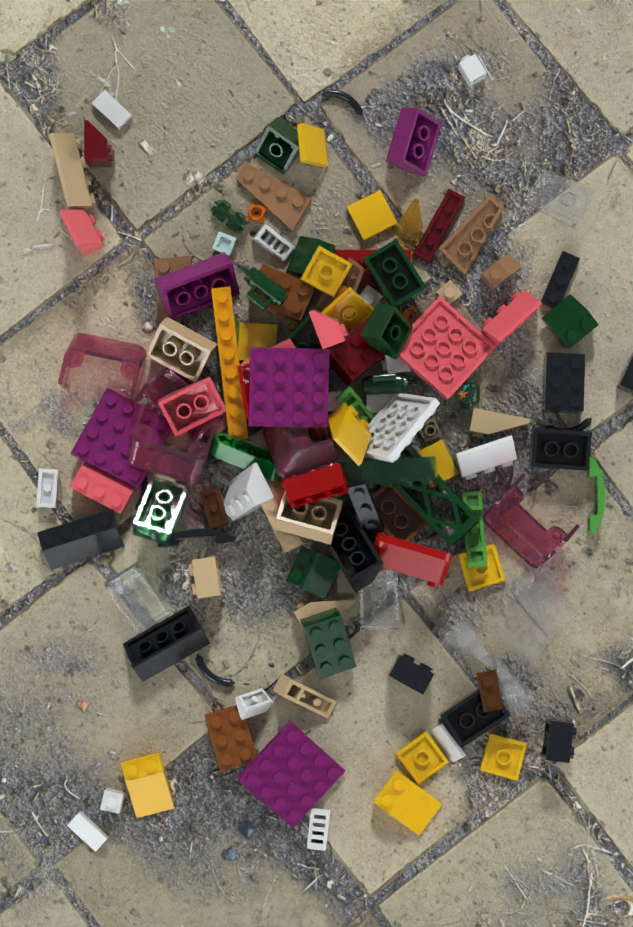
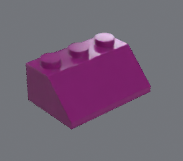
(413, 141)

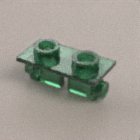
(236, 219)

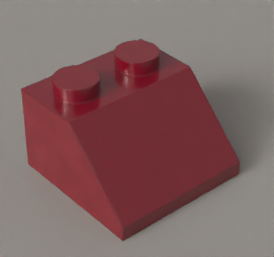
(96, 147)

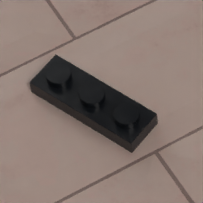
(560, 279)
(365, 507)

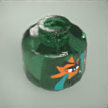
(468, 395)

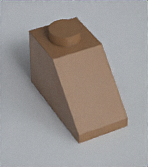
(500, 271)

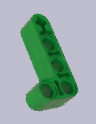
(243, 455)

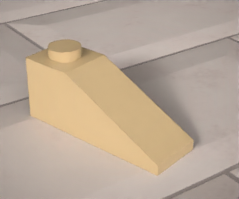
(487, 422)
(305, 610)
(304, 696)

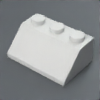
(486, 457)
(246, 493)

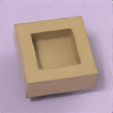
(449, 292)

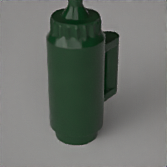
(265, 287)
(386, 383)

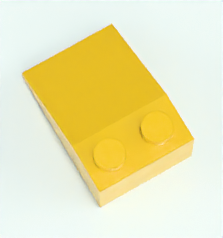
(350, 431)
(147, 784)
(407, 802)

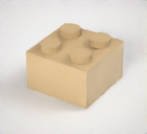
(206, 577)

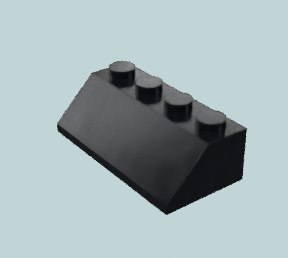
(81, 539)
(354, 551)
(165, 643)

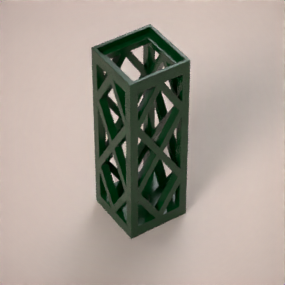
(428, 513)

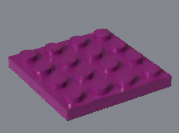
(288, 387)
(109, 434)
(291, 774)

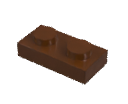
(214, 508)
(489, 690)

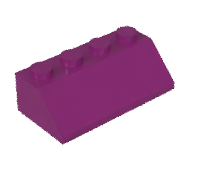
(191, 286)

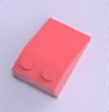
(82, 230)
(191, 405)

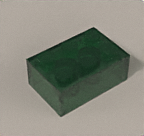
(160, 510)

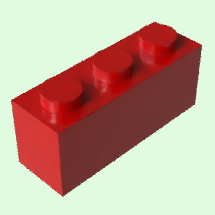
(315, 485)

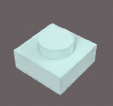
(224, 243)

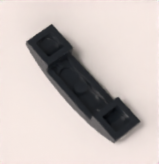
(220, 537)

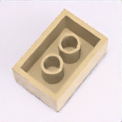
(181, 349)
(311, 521)

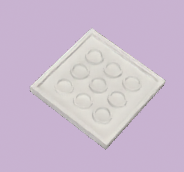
(397, 424)

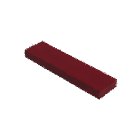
(438, 226)

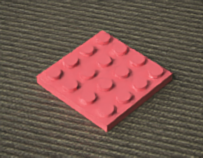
(444, 348)

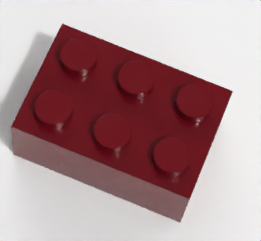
(353, 356)

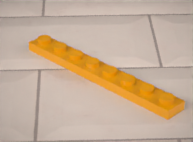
(228, 360)

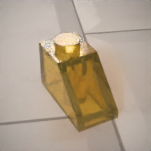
(410, 224)

